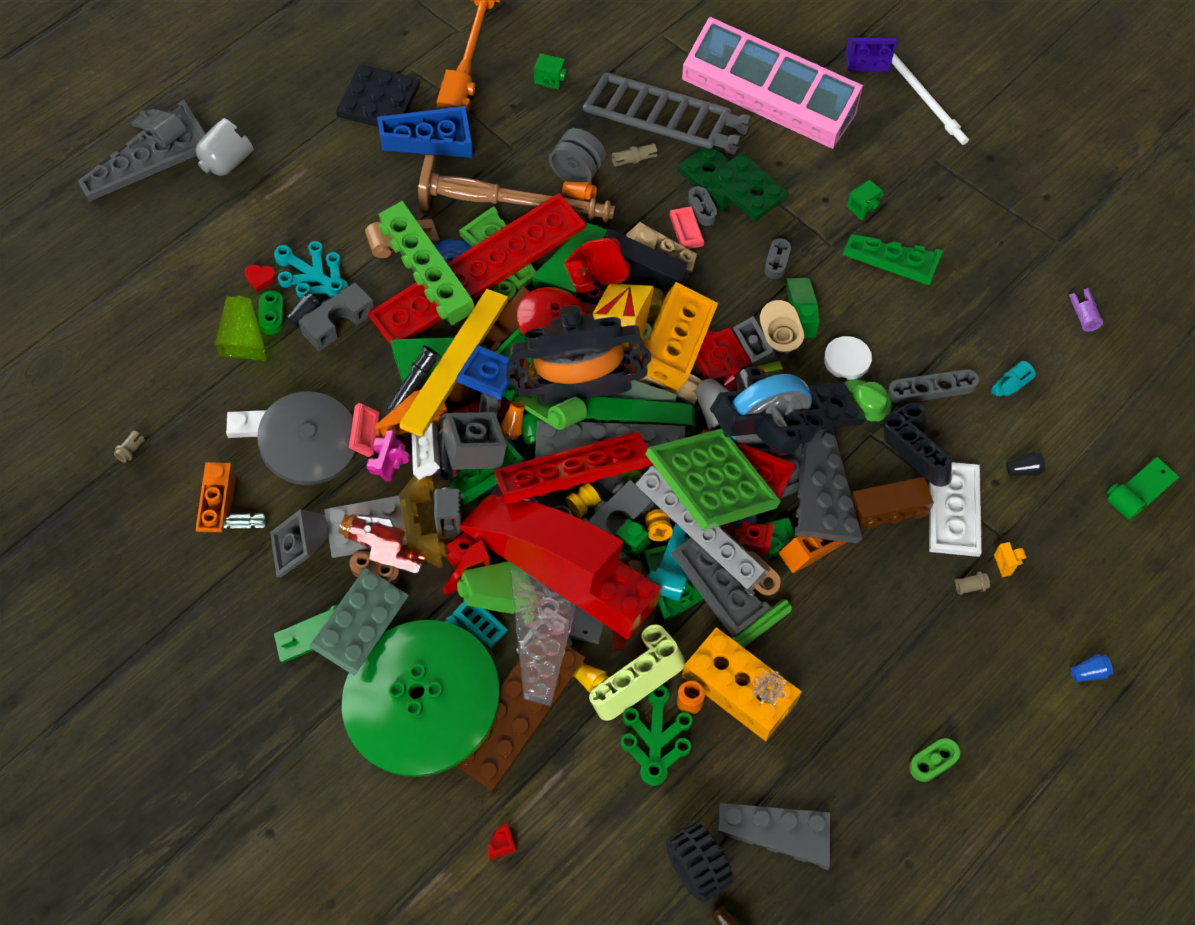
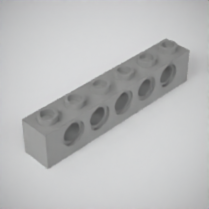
(714, 540)

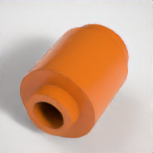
(690, 697)

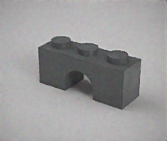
(349, 304)
(626, 501)

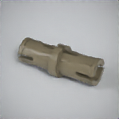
(634, 154)

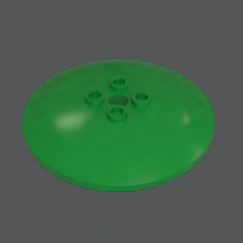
(442, 725)

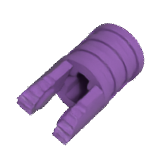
(1087, 311)

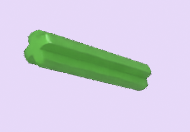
(763, 623)

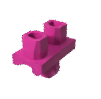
(391, 455)

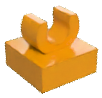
(1008, 559)

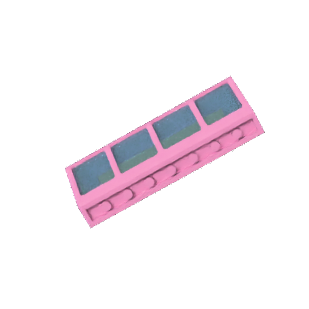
(772, 82)

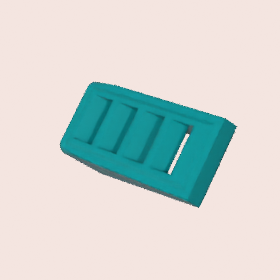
(485, 615)

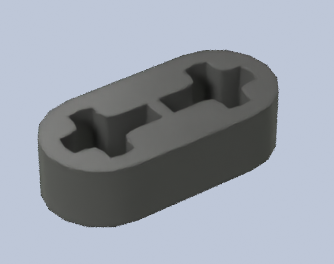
(698, 207)
(781, 259)

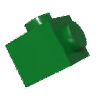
(550, 71)

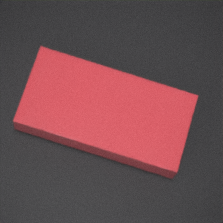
(686, 227)
(363, 429)

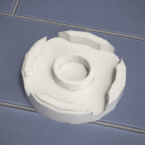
(847, 357)

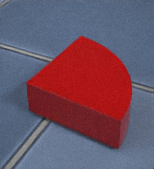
(501, 843)

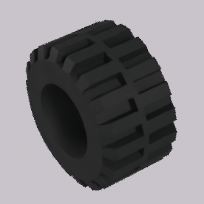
(699, 862)

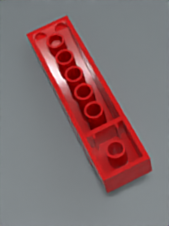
(568, 558)

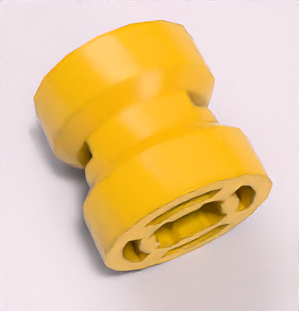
(584, 499)

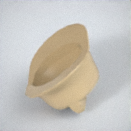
(781, 326)

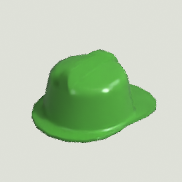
(871, 398)

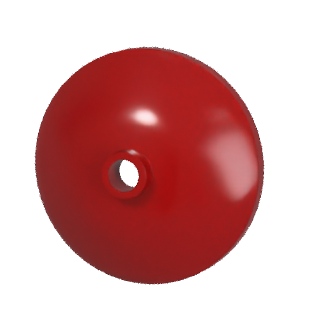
(536, 311)

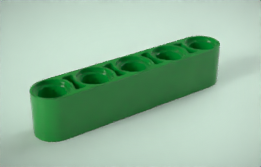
(640, 412)

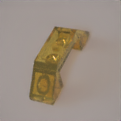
(427, 545)

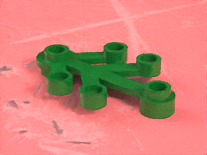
(656, 739)

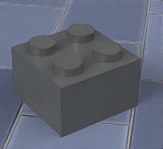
(474, 440)

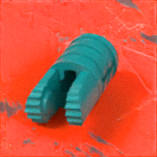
(1014, 379)

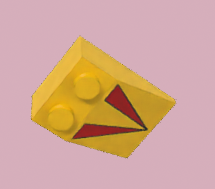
(628, 303)

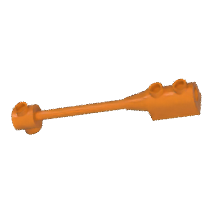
(458, 83)

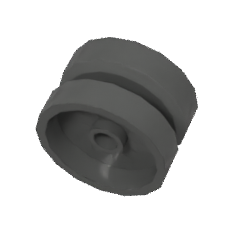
(577, 156)

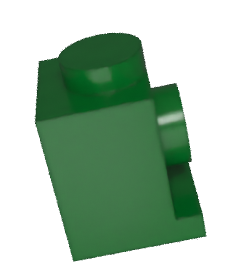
(864, 199)
(635, 536)

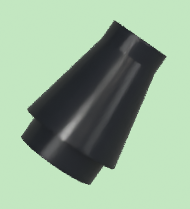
(305, 305)
(1028, 465)

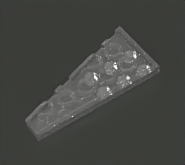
(542, 633)

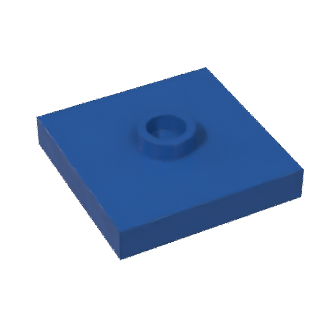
(485, 372)

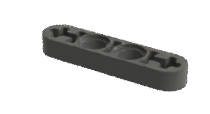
(934, 390)

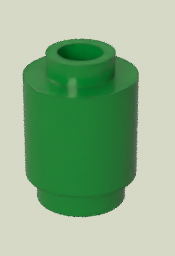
(529, 430)

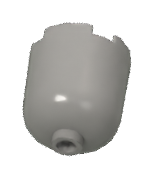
(222, 149)

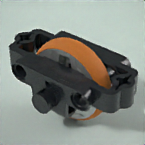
(578, 358)

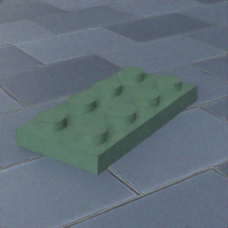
(359, 621)

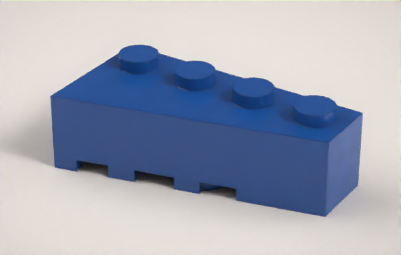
(427, 132)

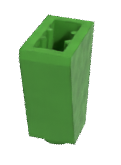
(488, 587)

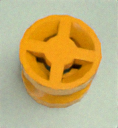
(658, 525)

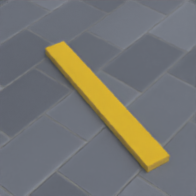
(444, 375)

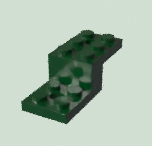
(733, 182)

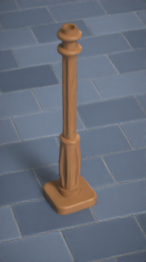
(479, 191)

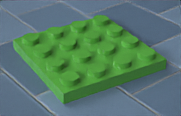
(712, 478)

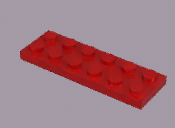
(572, 467)

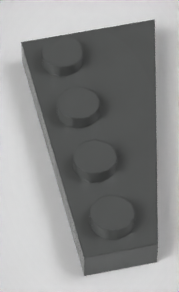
(723, 593)
(781, 830)

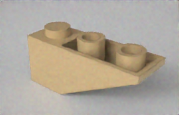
(663, 244)

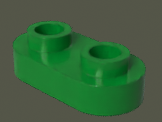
(271, 310)

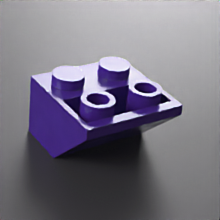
(870, 53)

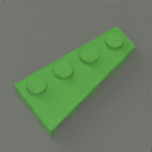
(484, 227)

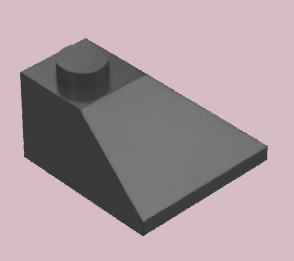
(297, 539)

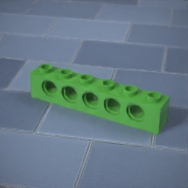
(400, 218)

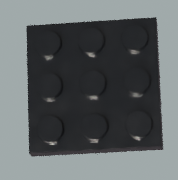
(376, 94)

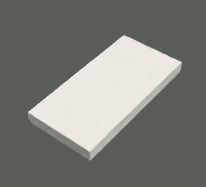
(957, 513)

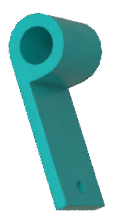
(670, 574)

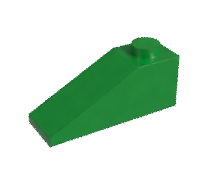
(804, 301)

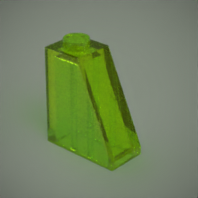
(239, 331)

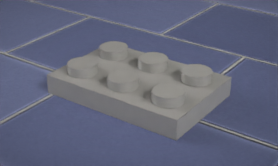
(384, 507)

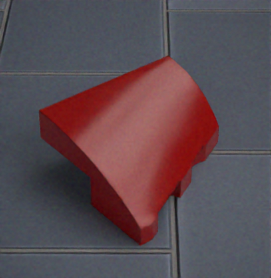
(474, 558)

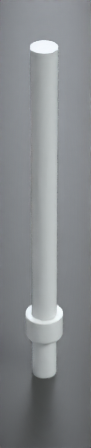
(951, 126)

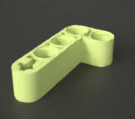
(640, 676)

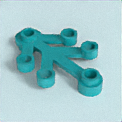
(311, 274)

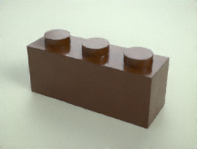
(892, 503)

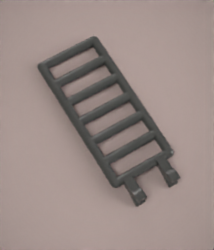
(715, 137)

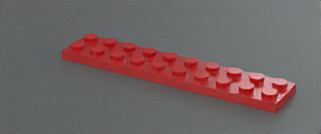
(483, 266)

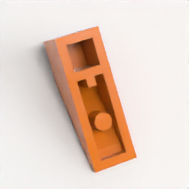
(806, 550)

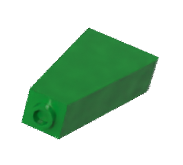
(554, 272)
(408, 351)

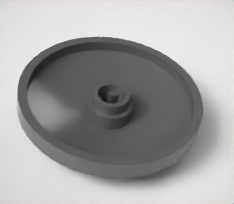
(306, 438)

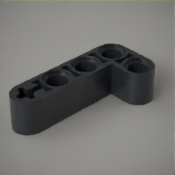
(905, 435)

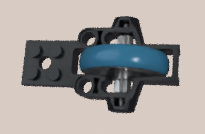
(782, 410)

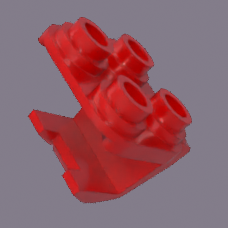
(601, 262)

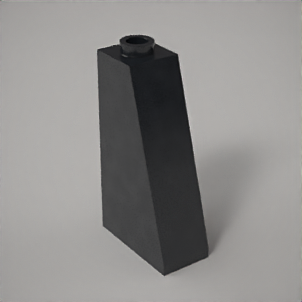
(649, 265)

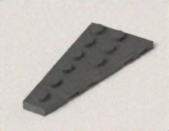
(143, 158)
(824, 493)

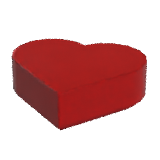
(259, 276)

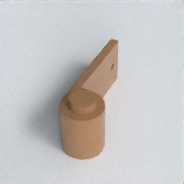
(381, 245)

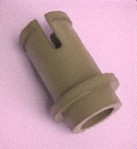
(128, 447)
(972, 583)

